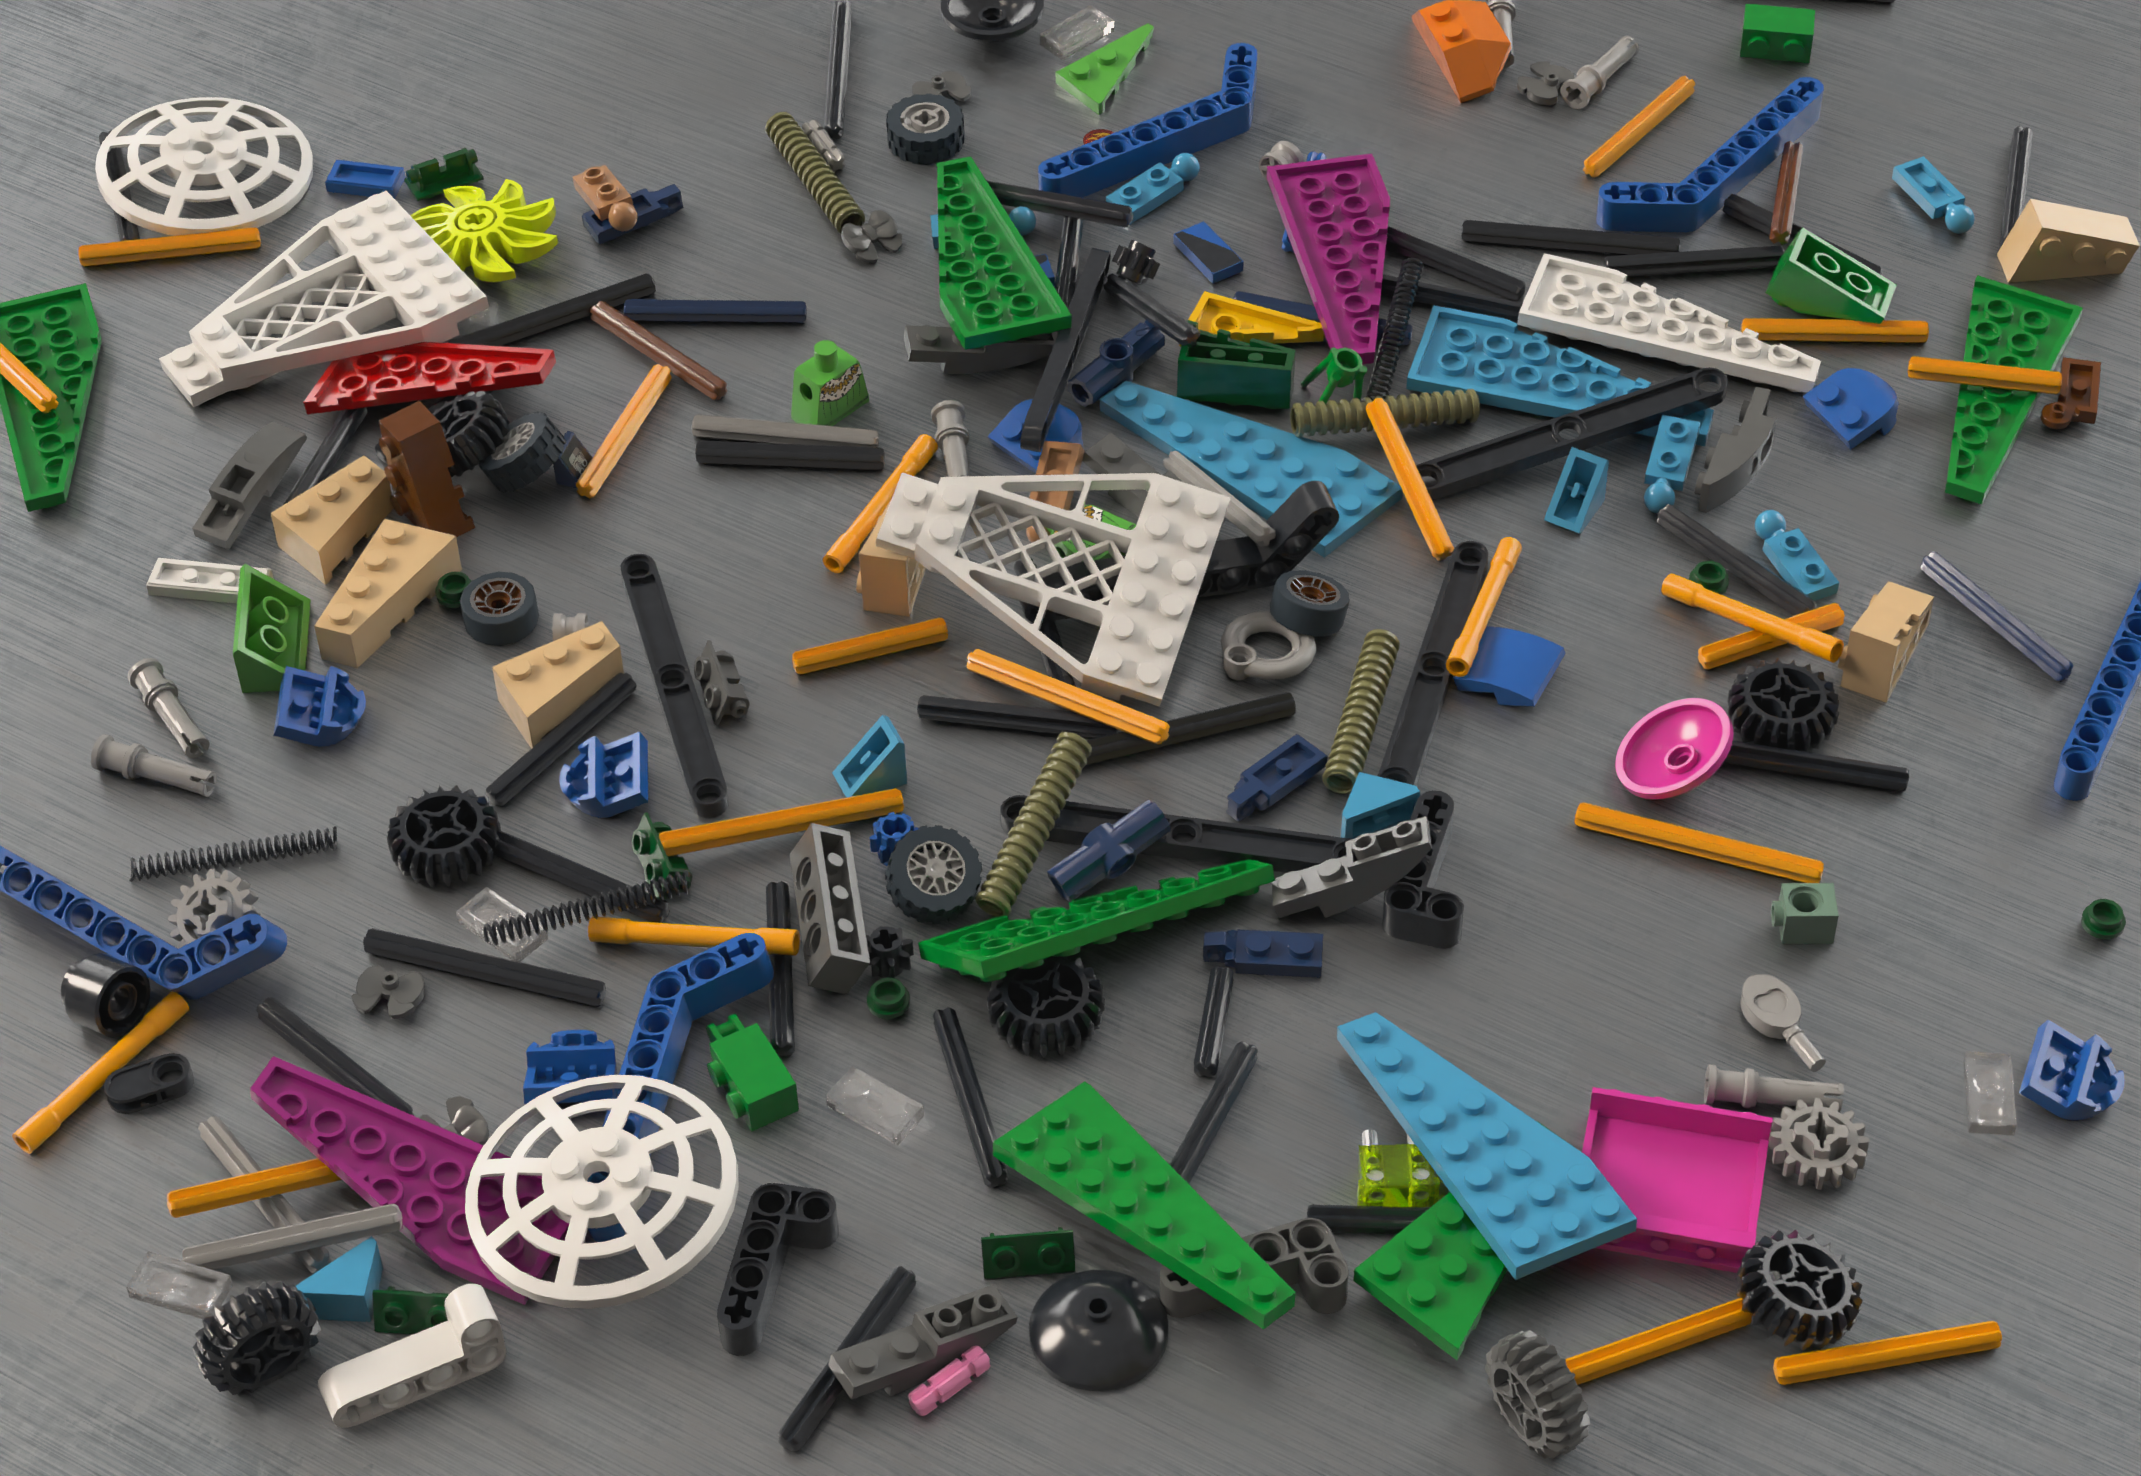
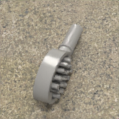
(1777, 1013)

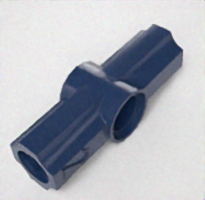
(1115, 363)
(1109, 850)

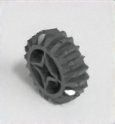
(1537, 1394)

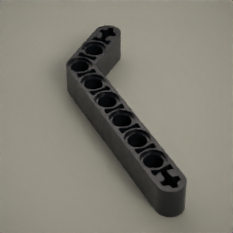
(1240, 561)

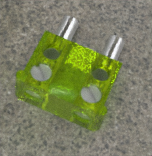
(1394, 1175)

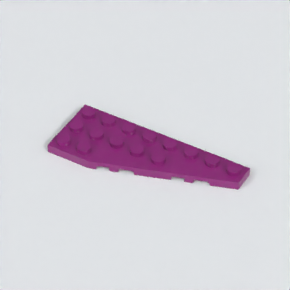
(1339, 235)
(408, 1164)

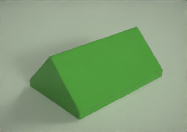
(268, 631)

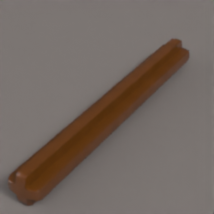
(1786, 193)
(659, 350)

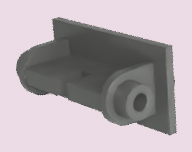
(720, 684)

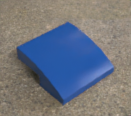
(1512, 666)

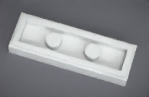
(196, 580)

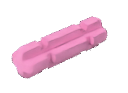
(949, 1380)

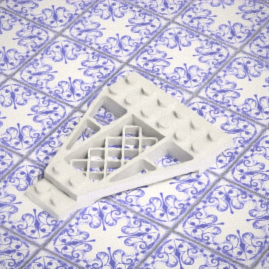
(378, 251)
(1155, 583)

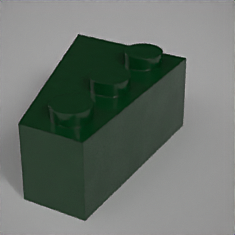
(1236, 371)

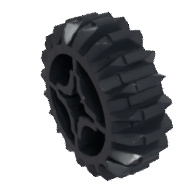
(472, 429)
(1783, 706)
(447, 847)
(1047, 1006)
(1794, 1300)
(256, 1337)

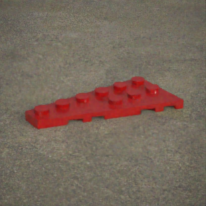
(425, 372)

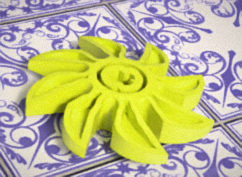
(489, 231)

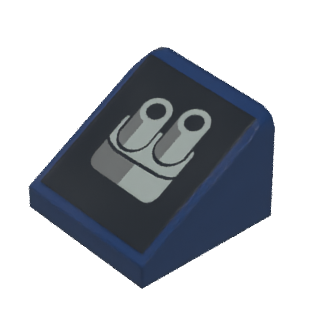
(571, 461)

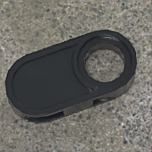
(140, 1085)

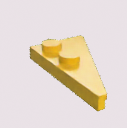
(1253, 321)

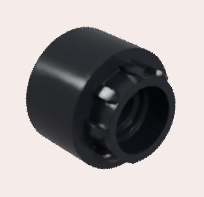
(105, 994)

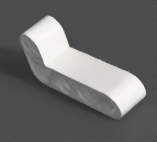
(419, 1363)

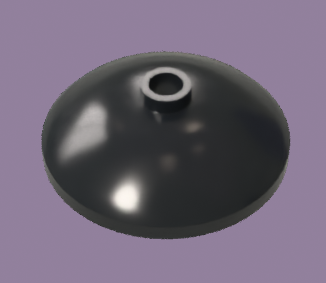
(991, 18)
(1102, 1348)

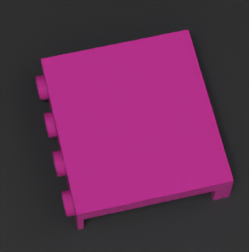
(1683, 1174)

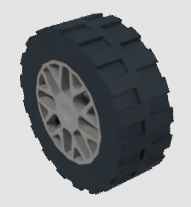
(925, 129)
(525, 453)
(933, 874)

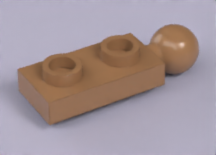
(606, 197)
(1056, 459)

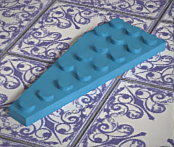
(1518, 369)
(1255, 460)
(1509, 1173)

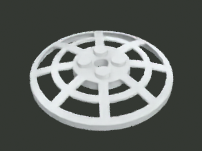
(184, 161)
(602, 1203)

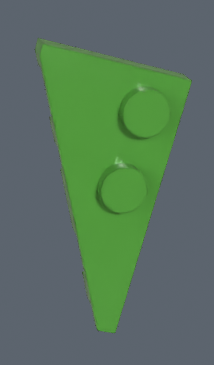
(1102, 71)

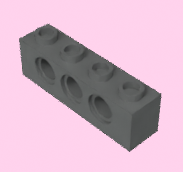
(829, 909)

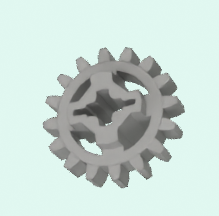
(209, 906)
(1818, 1143)

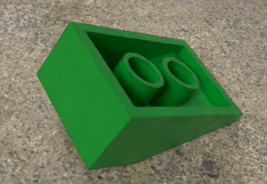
(1828, 282)

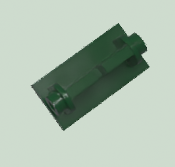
(429, 179)
(653, 856)
(1028, 1254)
(407, 1310)

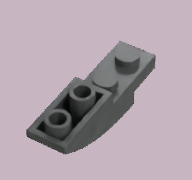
(943, 347)
(1737, 454)
(1115, 457)
(245, 479)
(1370, 867)
(925, 1347)

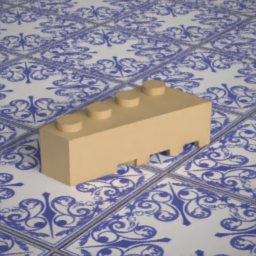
(383, 589)

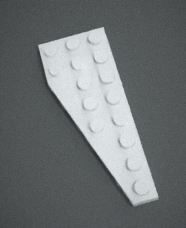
(1607, 310)

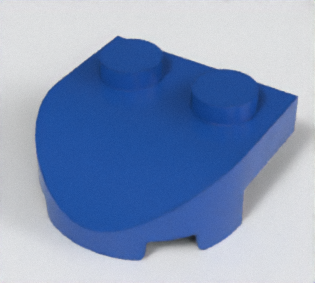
(1854, 405)
(1007, 434)
(317, 707)
(608, 776)
(567, 1059)
(2071, 1075)

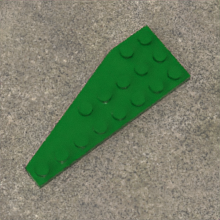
(986, 271)
(59, 344)
(1002, 945)

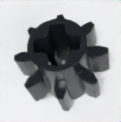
(1136, 262)
(889, 952)

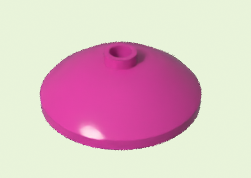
(1674, 748)

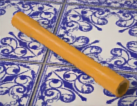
(849, 542)
(1806, 639)
(1467, 644)
(628, 931)
(50, 1118)

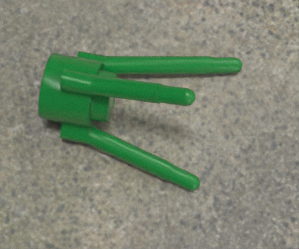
(1342, 369)

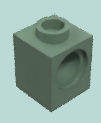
(1806, 913)

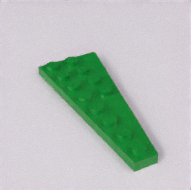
(2006, 330)
(1116, 1178)

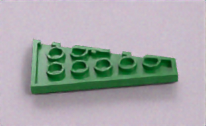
(1436, 1274)

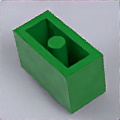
(1777, 33)

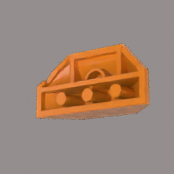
(1465, 44)

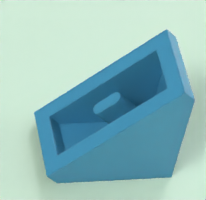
(1578, 491)
(875, 762)
(1377, 805)
(346, 1285)

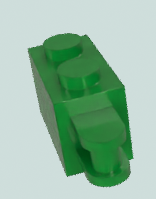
(751, 1073)

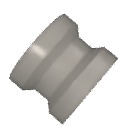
(1281, 153)
(567, 625)

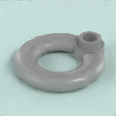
(1241, 660)

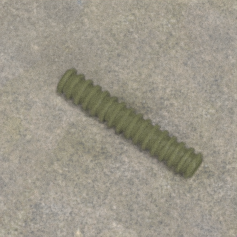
(813, 171)
(1405, 411)
(1361, 710)
(1033, 824)

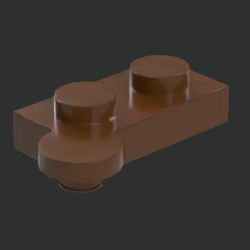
(2077, 396)

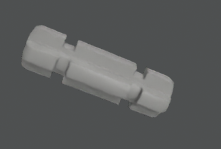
(824, 145)

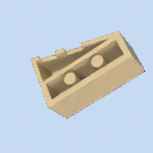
(2066, 243)
(333, 516)
(887, 578)
(1884, 640)
(556, 679)

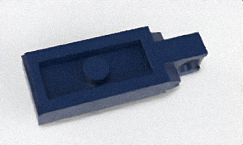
(649, 208)
(1275, 776)
(1266, 952)

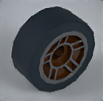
(1309, 603)
(499, 608)

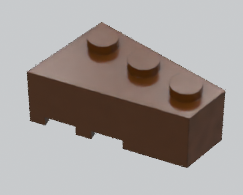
(419, 471)

